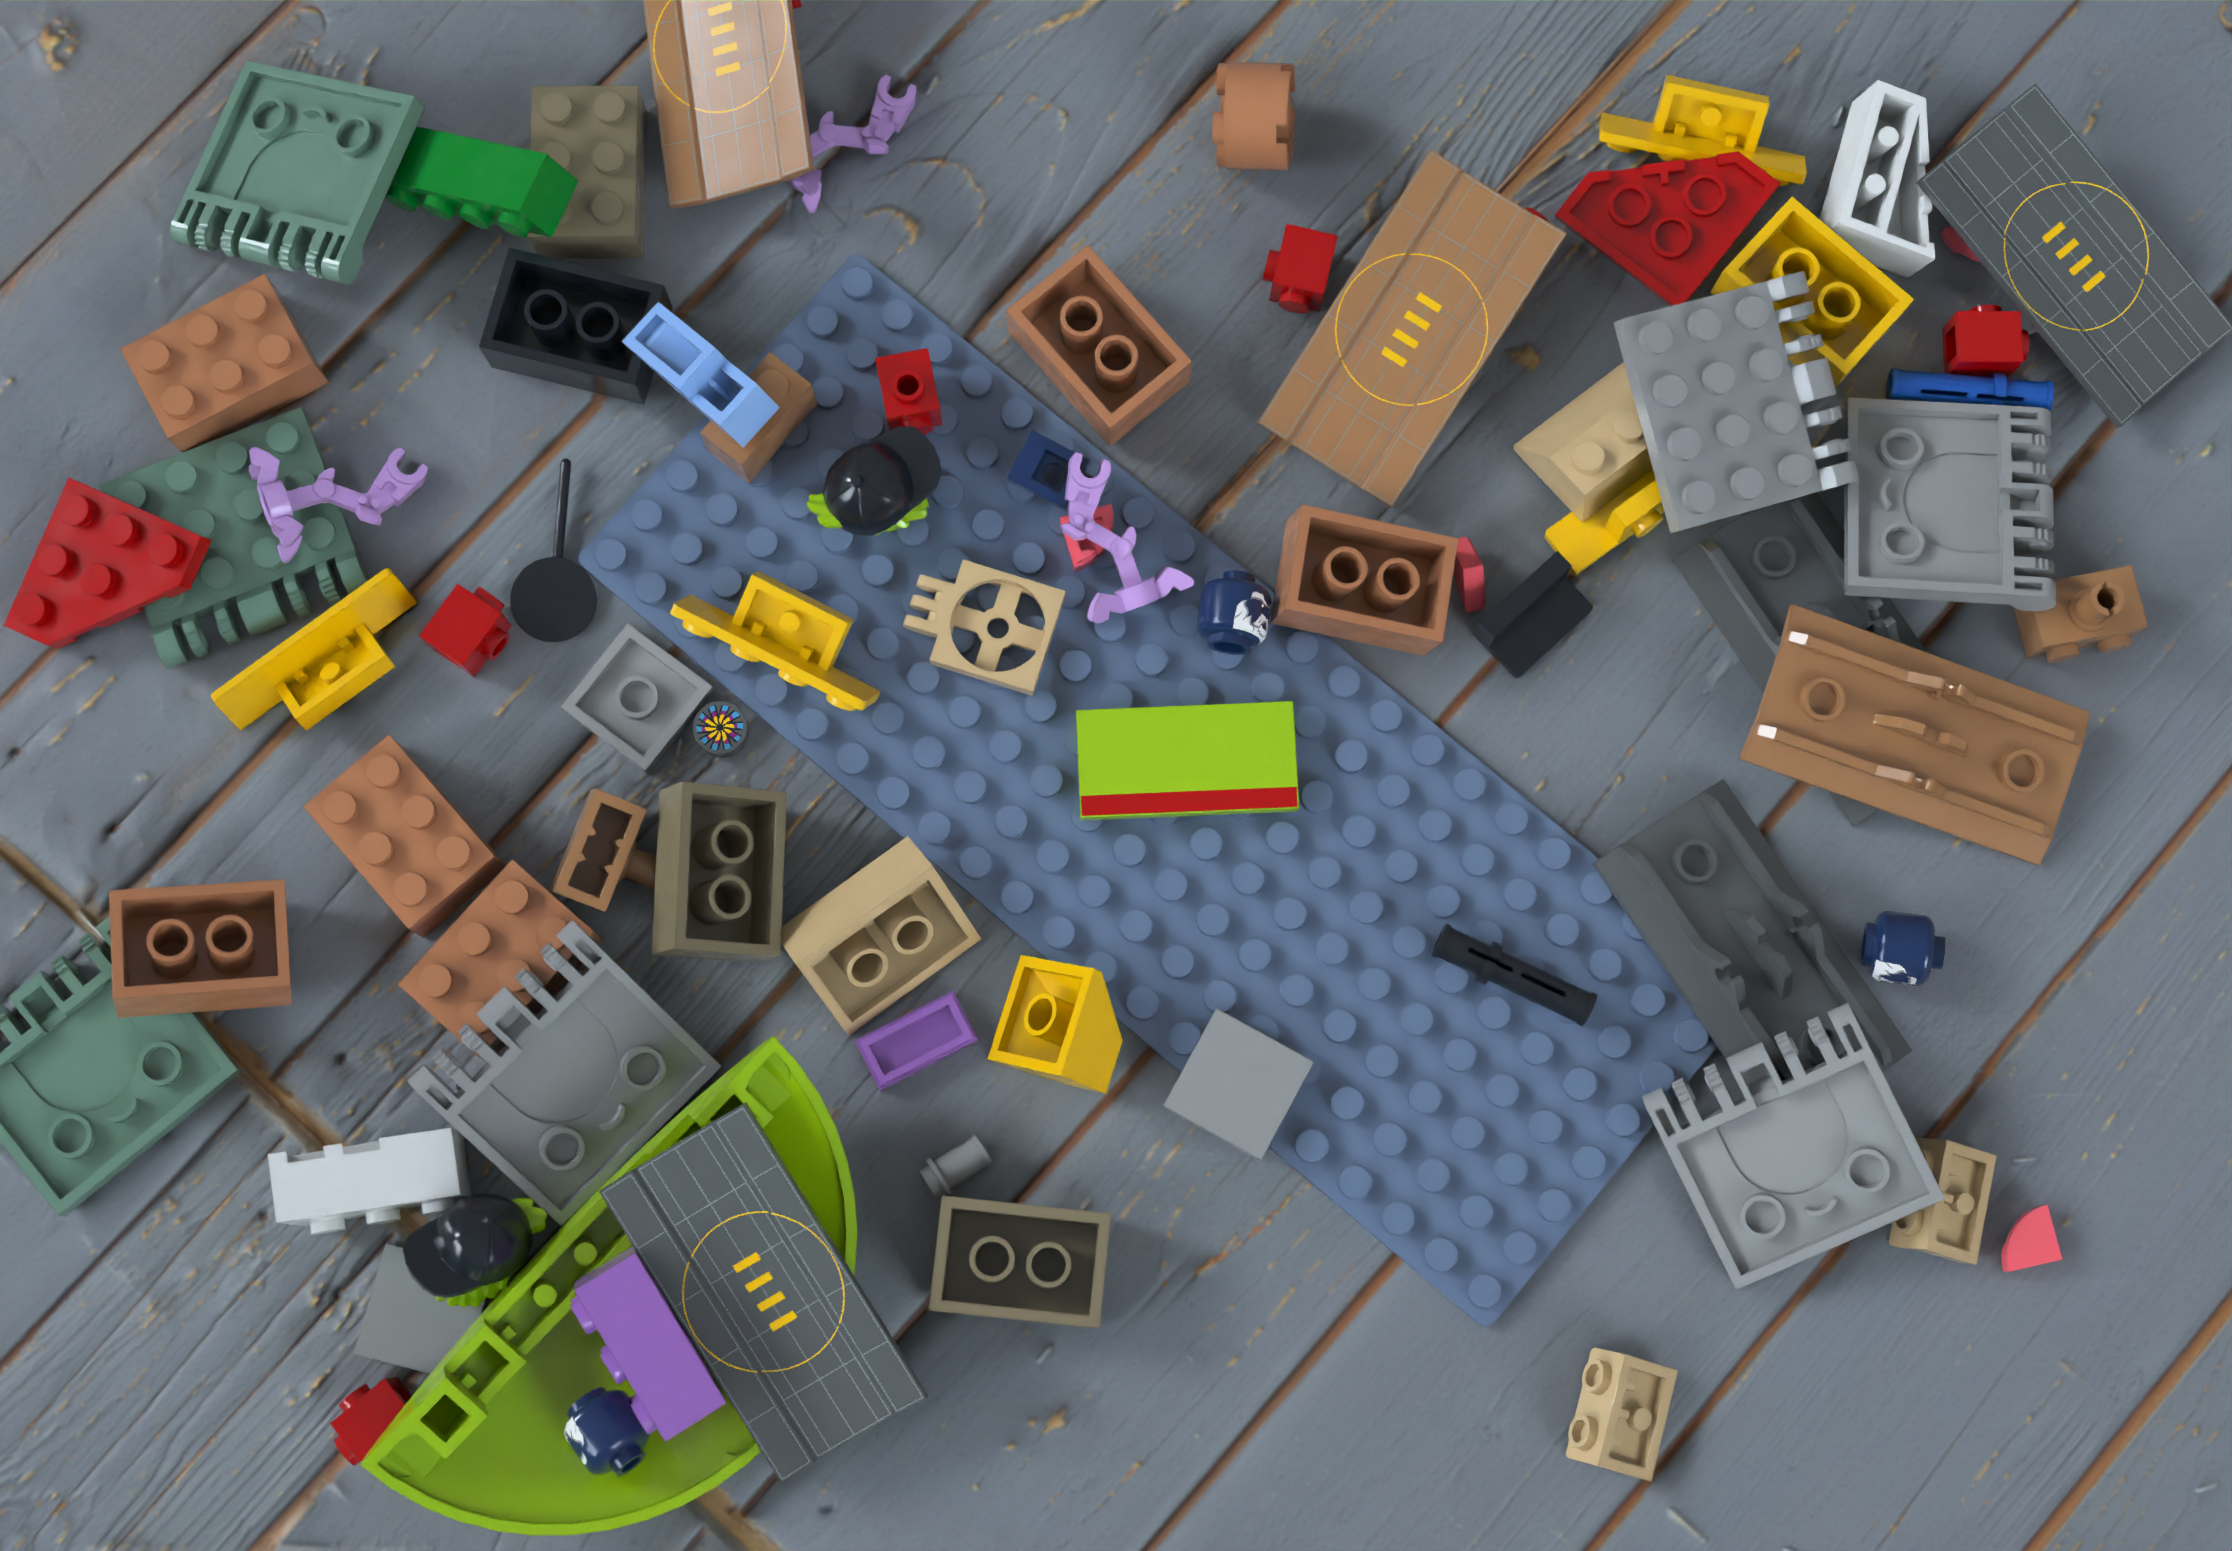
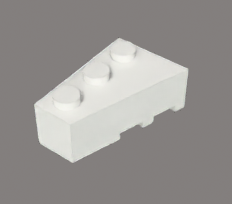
(1874, 180)
(370, 1180)

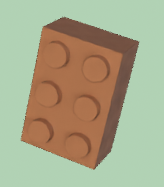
(1098, 345)
(224, 365)
(1364, 580)
(405, 836)
(199, 948)
(488, 948)

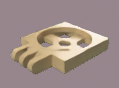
(947, 612)

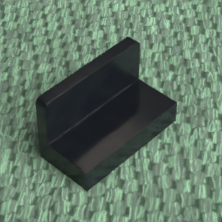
(1533, 617)

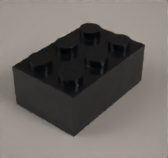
(570, 325)

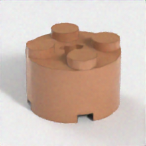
(1255, 116)

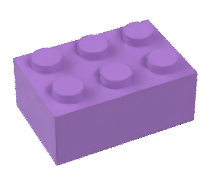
(646, 1345)

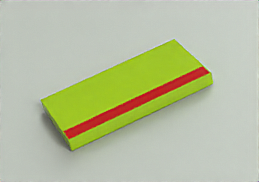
(1187, 760)

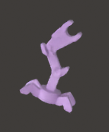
(886, 117)
(388, 489)
(1083, 497)

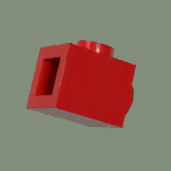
(1300, 269)
(1984, 342)
(909, 390)
(468, 629)
(367, 1416)

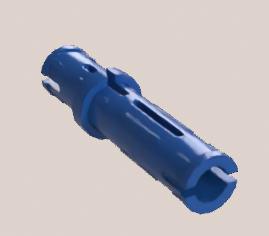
(1968, 389)

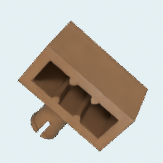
(795, 400)
(2089, 612)
(604, 852)

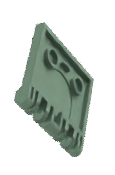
(295, 163)
(216, 498)
(94, 1087)

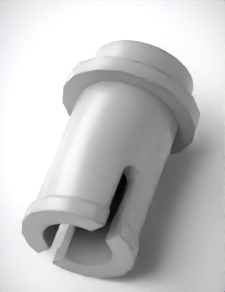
(955, 1166)

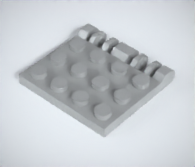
(1727, 404)
(1948, 504)
(573, 1082)
(1796, 1157)

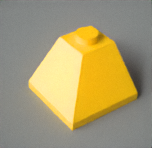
(1058, 1025)

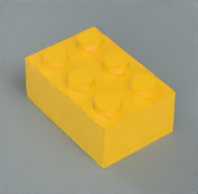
(1848, 293)

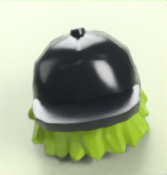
(879, 484)
(473, 1247)

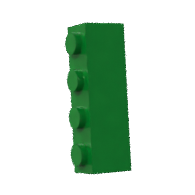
(482, 183)

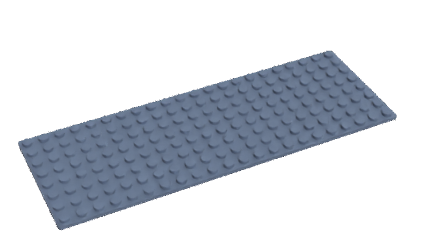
(1433, 1101)

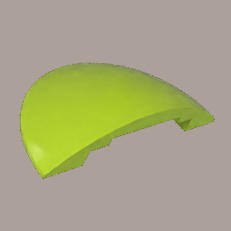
(492, 1415)

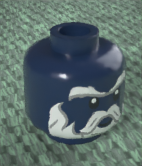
(1234, 613)
(1902, 948)
(606, 1432)

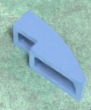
(701, 374)

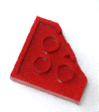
(1669, 218)
(101, 566)

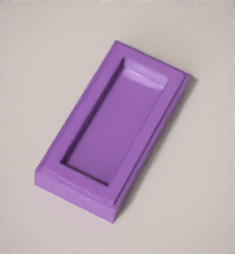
(916, 1040)

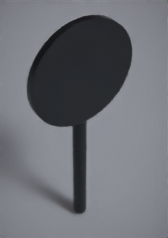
(554, 595)

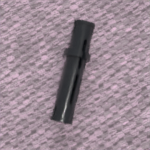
(1513, 974)

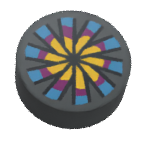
(721, 729)

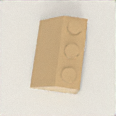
(1590, 446)
(878, 935)

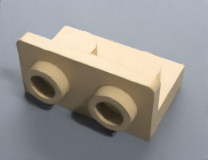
(1956, 1223)
(1621, 1413)

